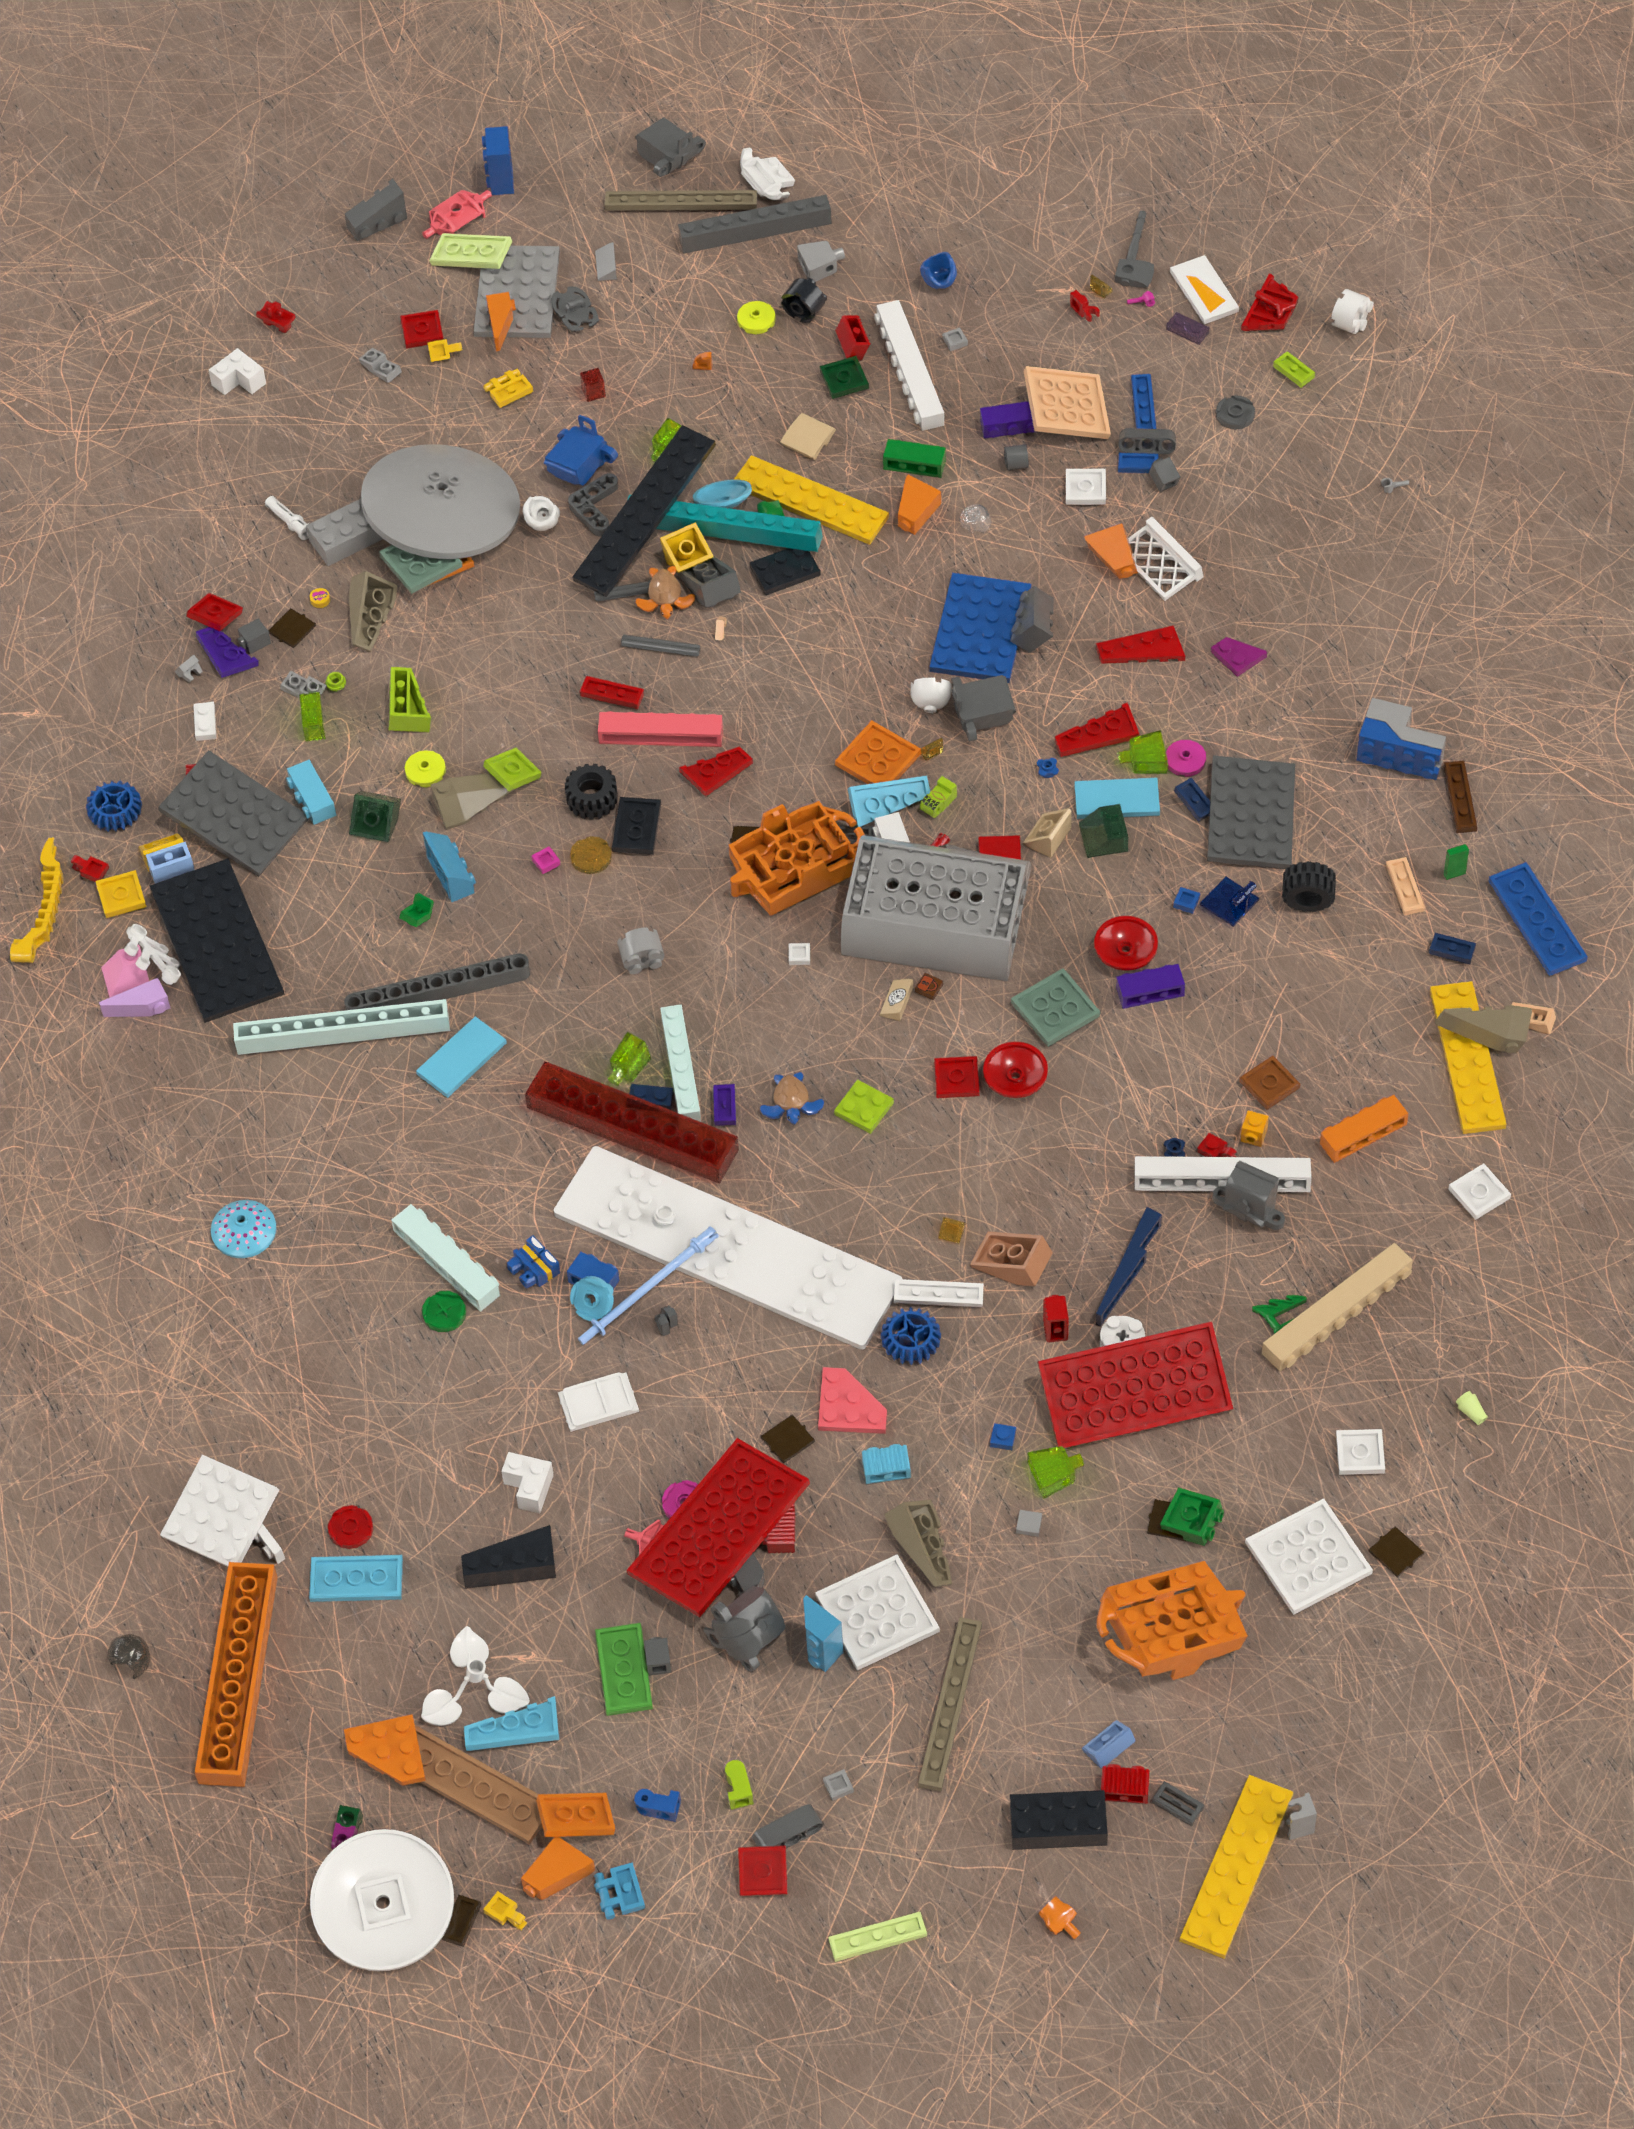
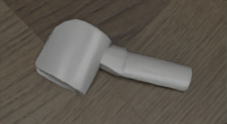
(1388, 485)

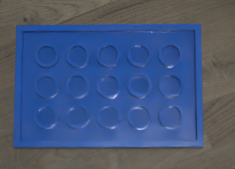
(977, 627)

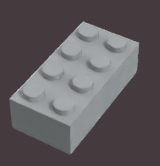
(341, 533)

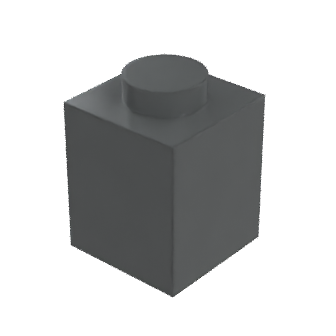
(1164, 474)
(253, 636)
(657, 1656)

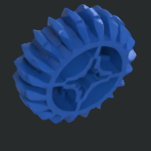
(114, 809)
(903, 1345)

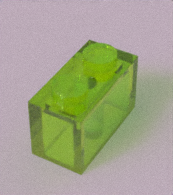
(312, 716)

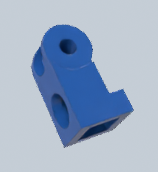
(658, 1805)

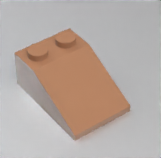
(1013, 1257)

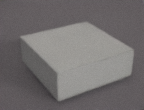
(955, 339)
(1029, 1523)
(838, 1785)

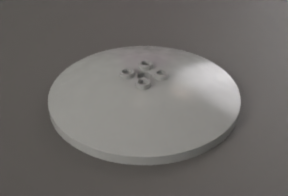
(462, 521)

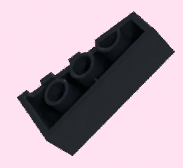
(511, 1561)

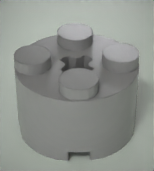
(641, 950)

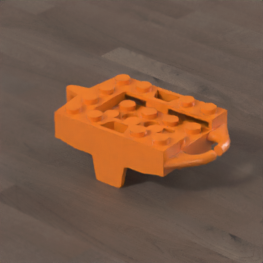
(781, 845)
(1174, 1625)

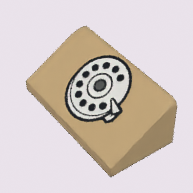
(897, 999)

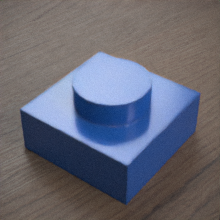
(1186, 900)
(1003, 1436)

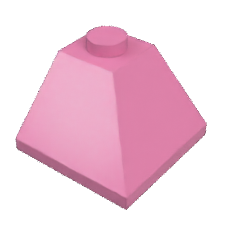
(122, 973)

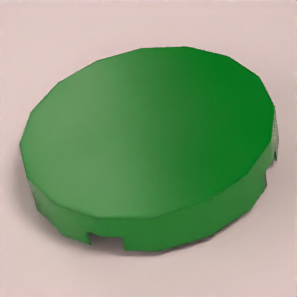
(444, 1311)

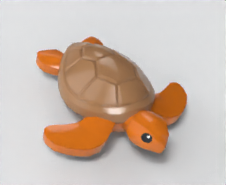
(664, 591)

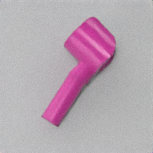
(1147, 297)

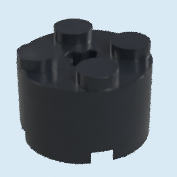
(803, 299)

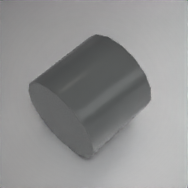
(1016, 457)

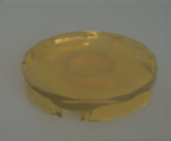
(591, 855)

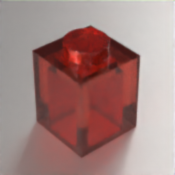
(592, 384)

